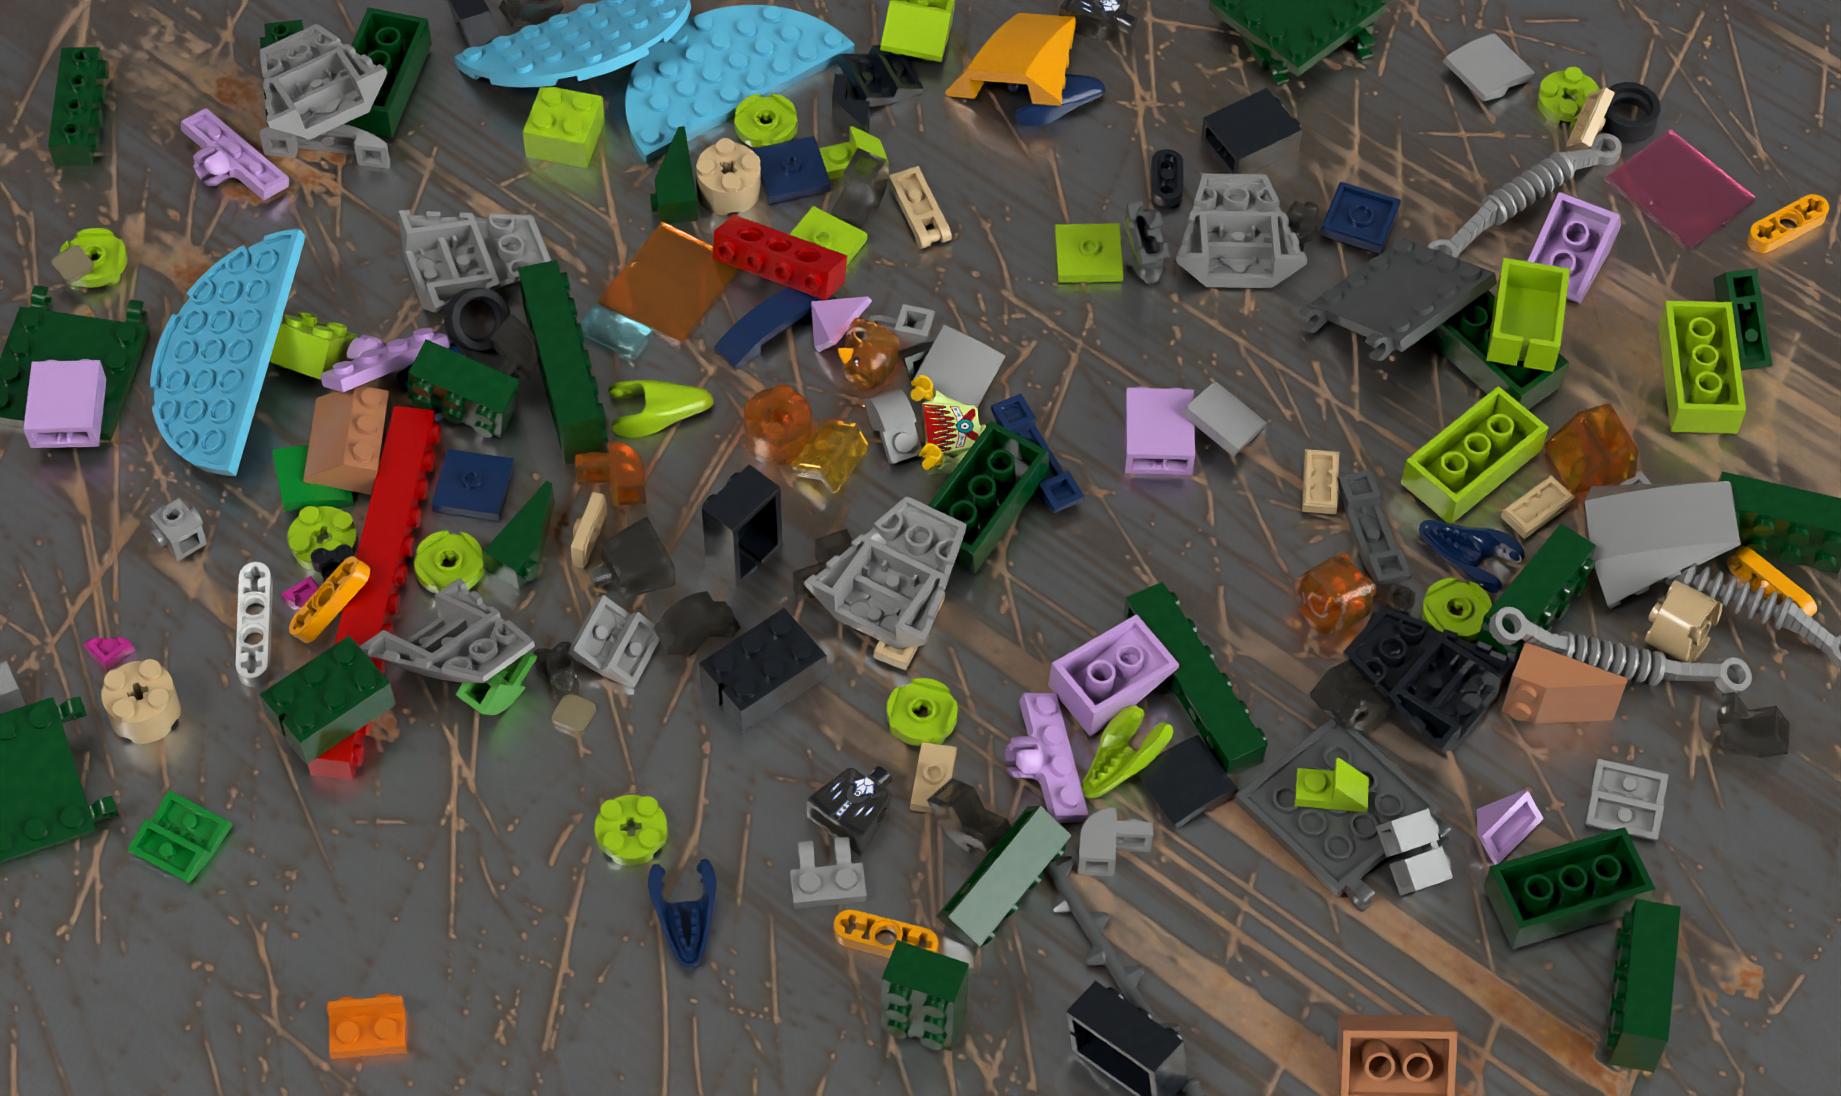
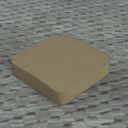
(72, 264)
(573, 713)

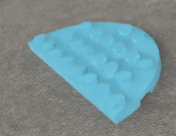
(577, 44)
(719, 63)
(219, 352)

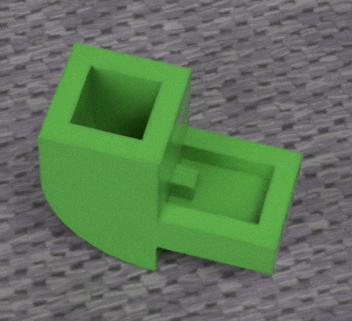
(500, 690)

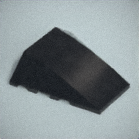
(1430, 675)

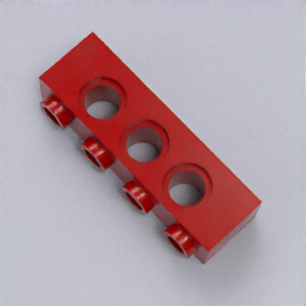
(779, 257)

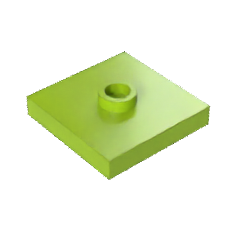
(830, 233)
(1088, 253)

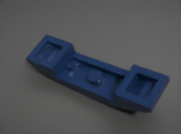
(762, 323)
(1058, 487)

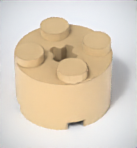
(728, 177)
(1683, 622)
(140, 701)

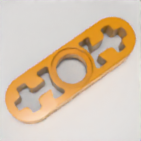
(1781, 234)
(1751, 567)
(329, 599)
(857, 940)

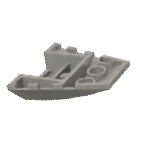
(316, 82)
(1239, 234)
(466, 252)
(1657, 531)
(893, 574)
(460, 646)

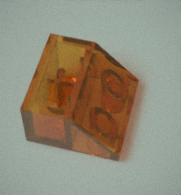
(1593, 449)

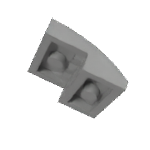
(1488, 67)
(960, 366)
(1224, 418)
(615, 642)
(1626, 798)

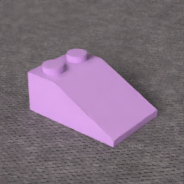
(1576, 238)
(1110, 673)

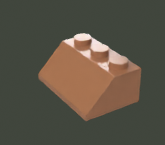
(346, 439)
(1396, 1055)

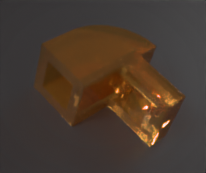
(620, 468)

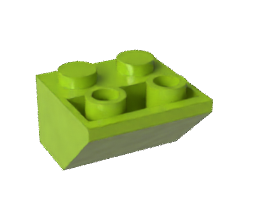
(918, 28)
(310, 345)

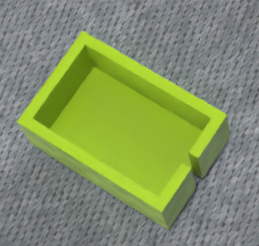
(1528, 314)

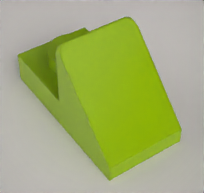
(838, 156)
(1336, 789)

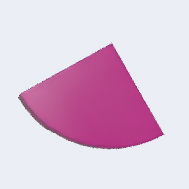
(300, 593)
(109, 651)

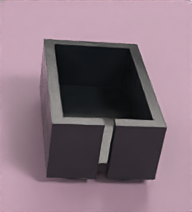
(744, 517)
(763, 670)
(1126, 1043)

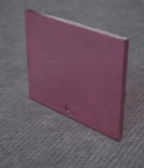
(1680, 189)

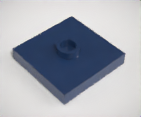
(792, 170)
(1360, 217)
(473, 484)

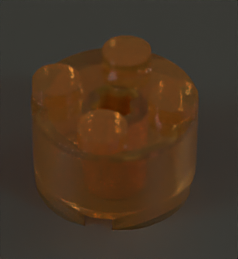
(777, 424)
(1334, 595)

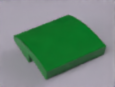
(297, 494)
(180, 837)

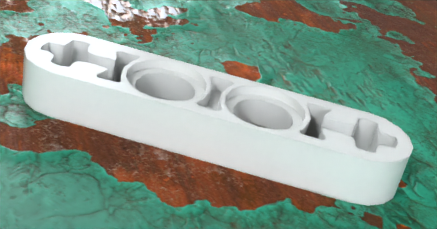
(257, 623)

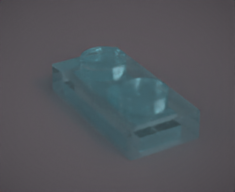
(615, 331)

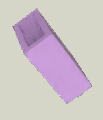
(65, 404)
(1157, 432)

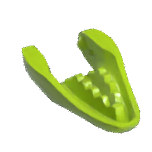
(664, 405)
(1115, 758)

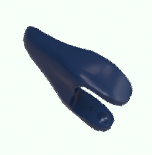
(1077, 91)
(1467, 546)
(685, 922)

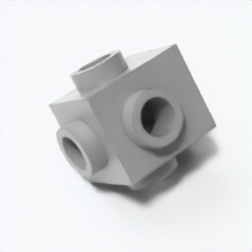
(178, 529)

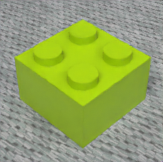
(564, 126)

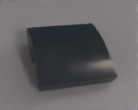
(880, 76)
(1187, 781)

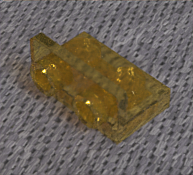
(831, 453)

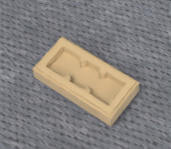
(1590, 119)
(1320, 481)
(1537, 507)
(587, 530)
(933, 771)

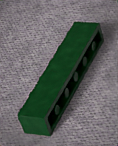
(1198, 684)

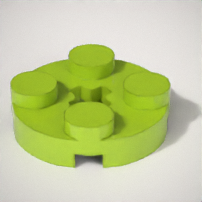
(1562, 83)
(754, 108)
(111, 255)
(319, 521)
(443, 545)
(1448, 593)
(918, 730)
(626, 810)

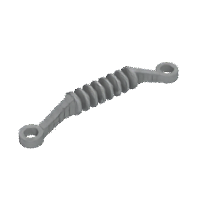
(1529, 187)
(1786, 614)
(1616, 658)

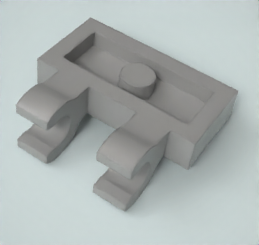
(827, 884)

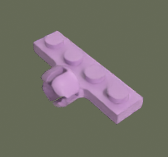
(230, 156)
(377, 359)
(1047, 757)

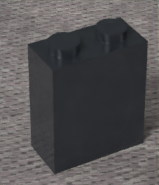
(1252, 133)

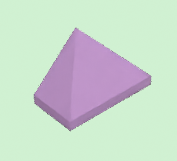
(833, 319)
(1506, 823)

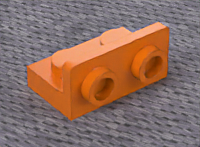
(367, 1026)

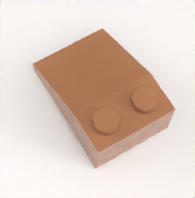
(1560, 689)

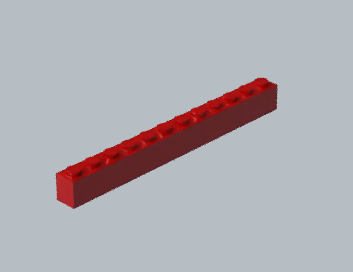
(384, 548)

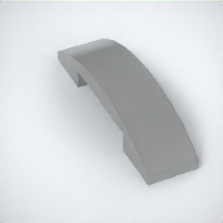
(343, 139)

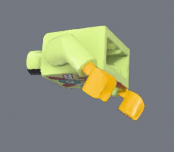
(947, 427)

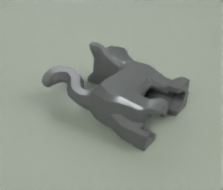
(1146, 242)

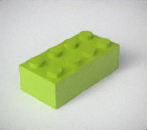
(1701, 367)
(1474, 455)

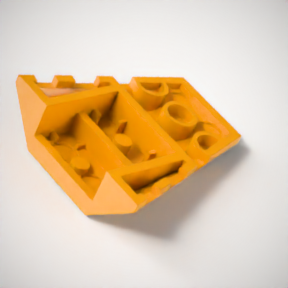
(1022, 51)

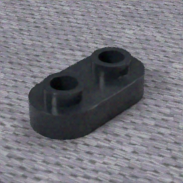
(1166, 183)

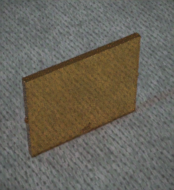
(669, 284)

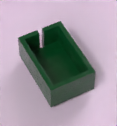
(462, 389)
(327, 699)
(924, 996)

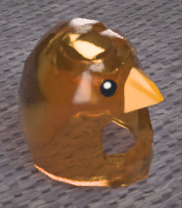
(871, 362)

